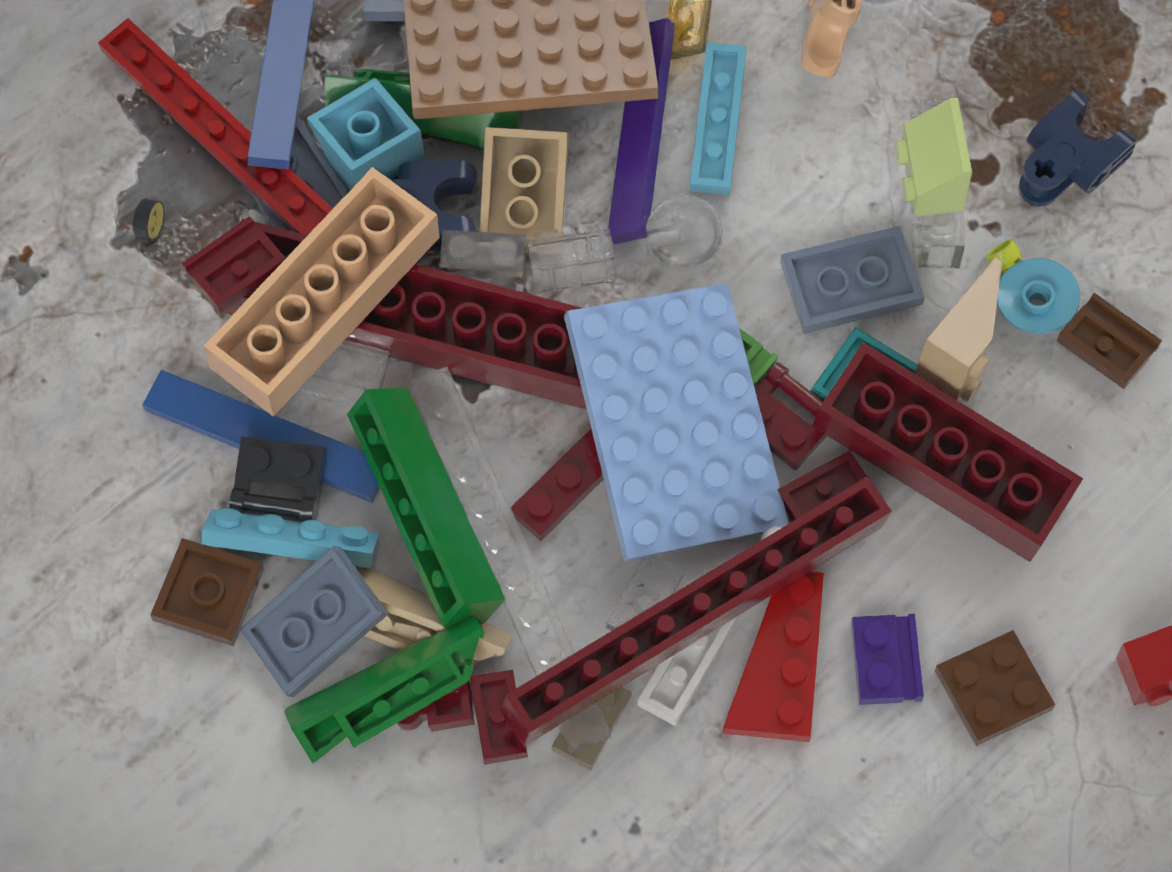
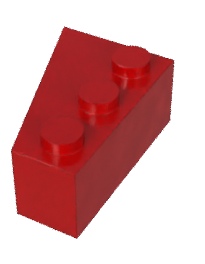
(1148, 667)

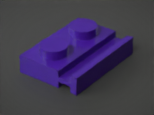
(886, 659)

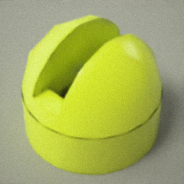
(1007, 253)

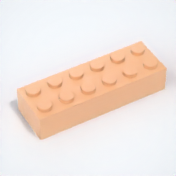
(322, 291)

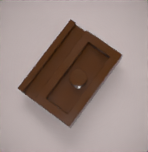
(1109, 340)

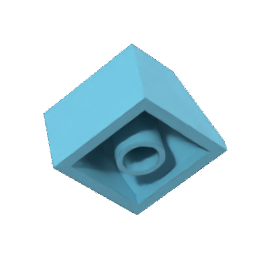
(366, 132)

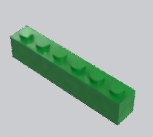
(425, 506)

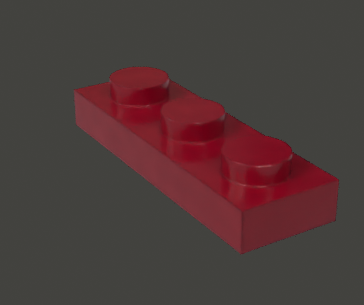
(560, 489)

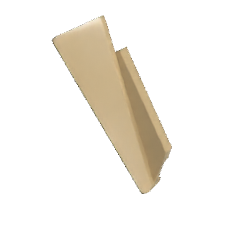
(415, 619)

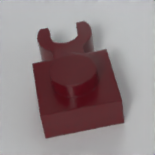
(445, 713)

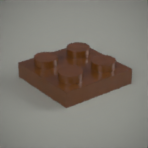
(207, 592)
(994, 687)

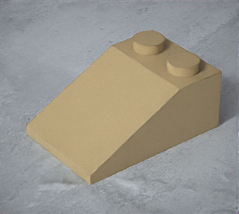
(523, 181)
(958, 346)

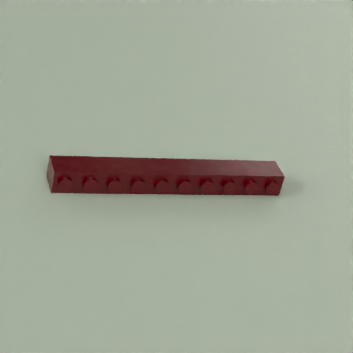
(694, 611)

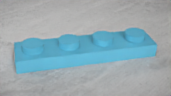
(718, 119)
(288, 537)

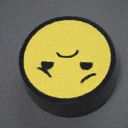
(148, 219)

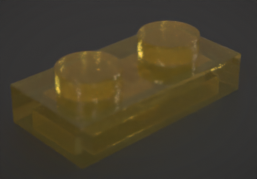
(691, 26)

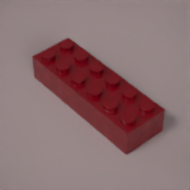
(946, 452)

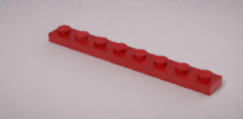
(212, 126)

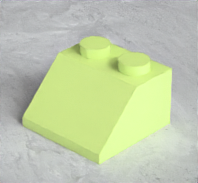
(935, 160)

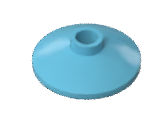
(1038, 280)

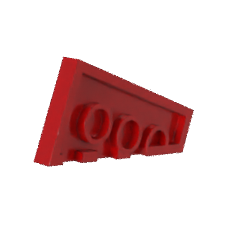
(780, 673)

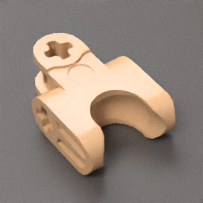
(826, 34)

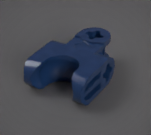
(1068, 156)
(434, 181)

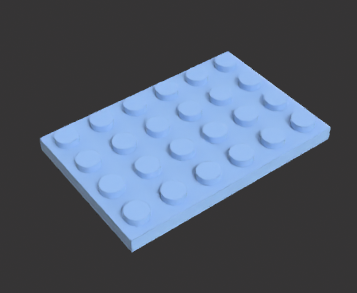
(675, 421)

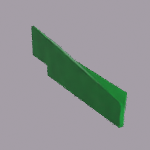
(462, 128)
(385, 691)

